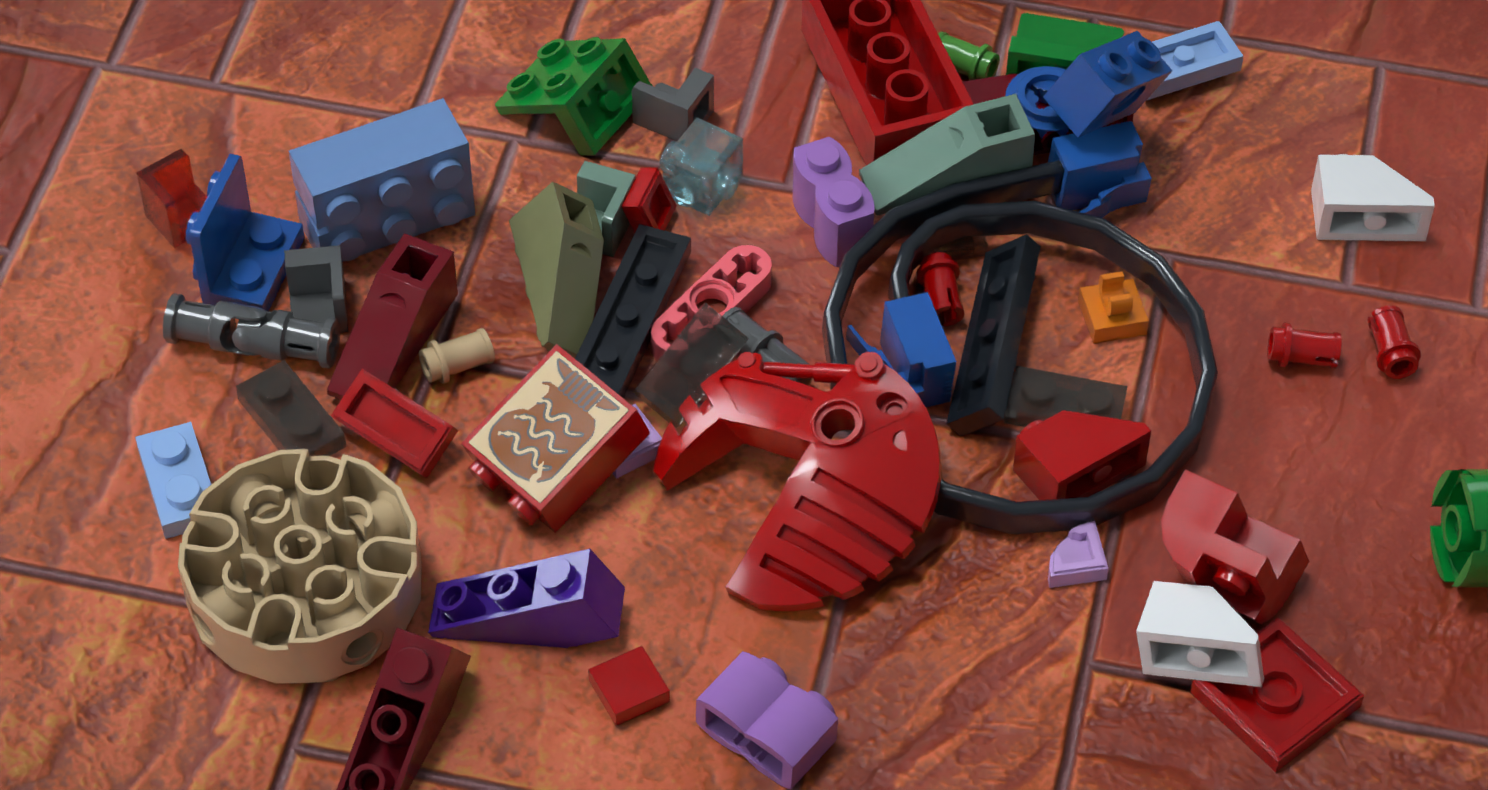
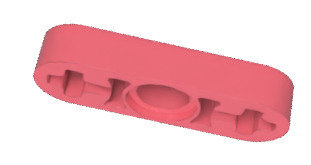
(717, 284)

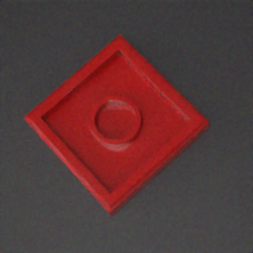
(1294, 706)

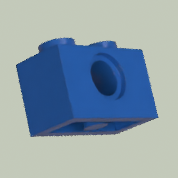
(1107, 83)

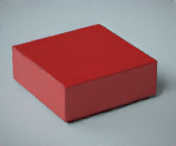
(649, 200)
(629, 685)

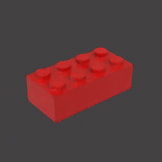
(883, 69)

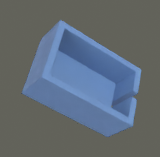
(384, 180)

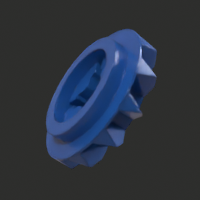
(1030, 88)

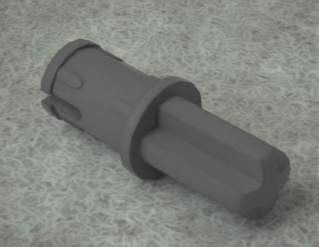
(764, 342)

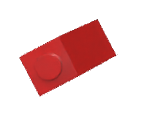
(1078, 453)

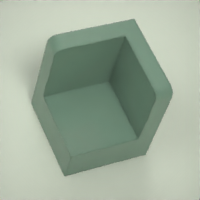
(608, 191)

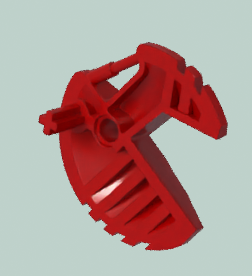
(846, 499)

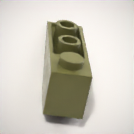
(561, 264)

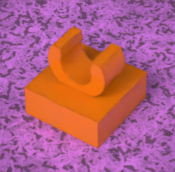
(1113, 309)

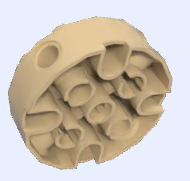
(300, 566)

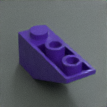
(534, 603)

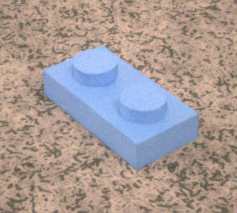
(1197, 57)
(173, 474)

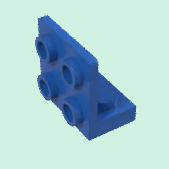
(237, 250)

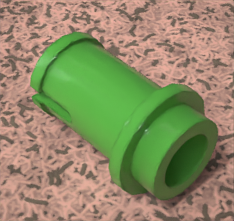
(970, 59)

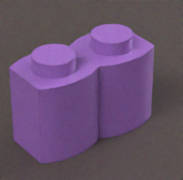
(830, 197)
(767, 719)

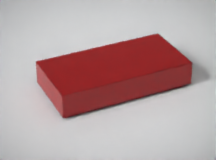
(394, 423)

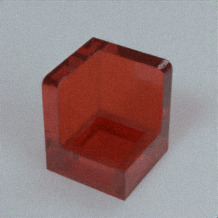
(170, 195)

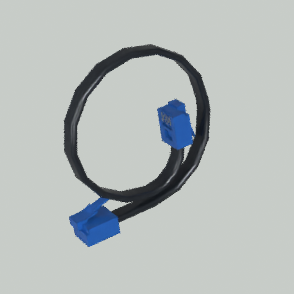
(1081, 172)

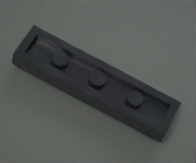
(632, 306)
(994, 336)

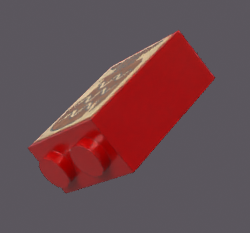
(554, 440)

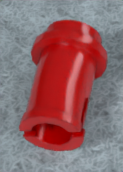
(939, 277)
(1303, 346)
(1396, 351)

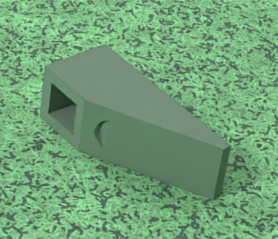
(962, 147)

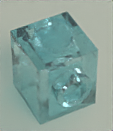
(703, 166)

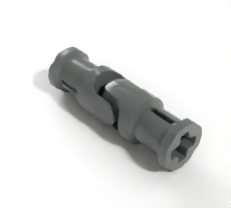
(258, 332)

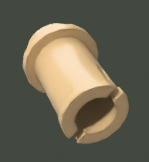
(456, 355)

